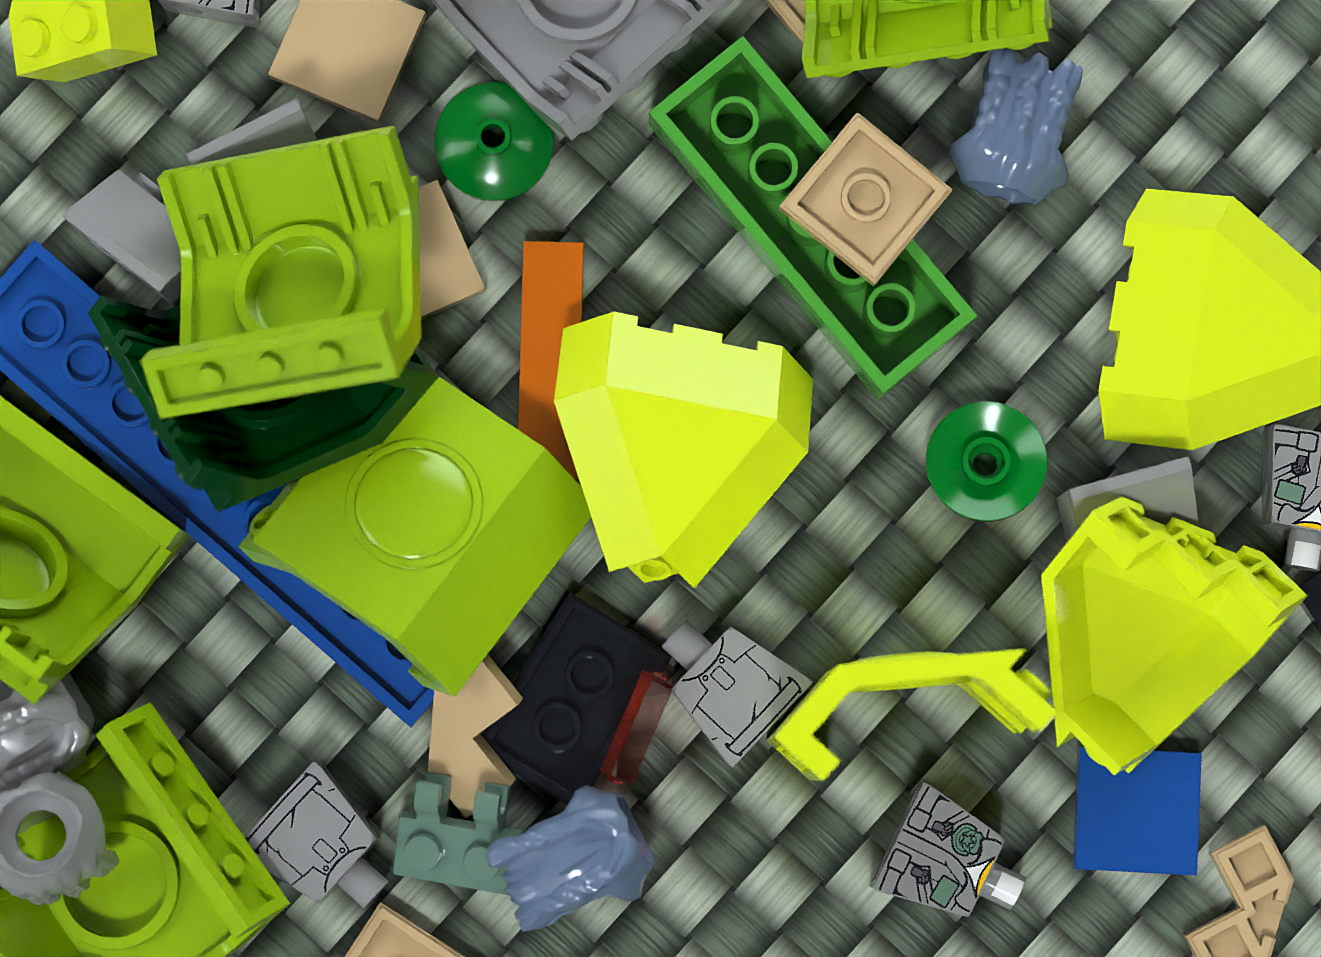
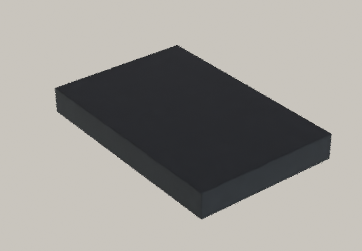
(572, 699)

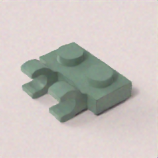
(452, 848)

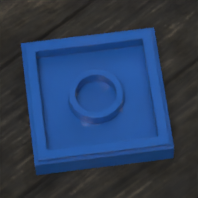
(1138, 818)

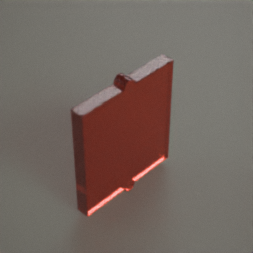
(637, 727)

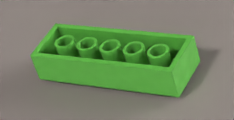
(747, 152)

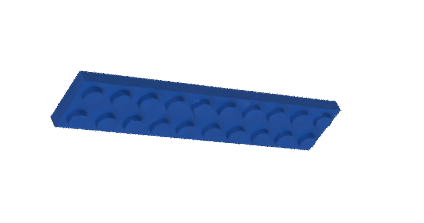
(59, 362)

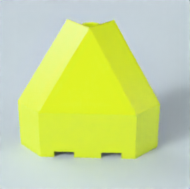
(1209, 325)
(676, 438)
(1150, 627)

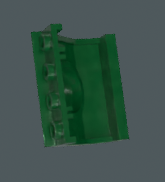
(262, 443)

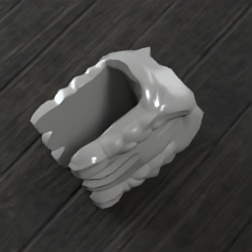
(43, 735)
(83, 850)

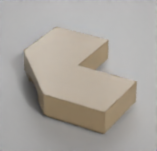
(456, 738)
(1259, 889)

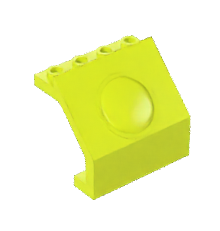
(1010, 697)

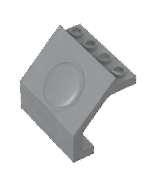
(575, 54)

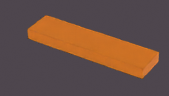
(549, 303)

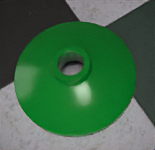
(487, 171)
(993, 432)

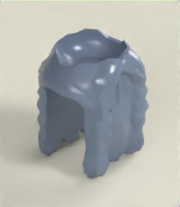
(1018, 128)
(574, 858)

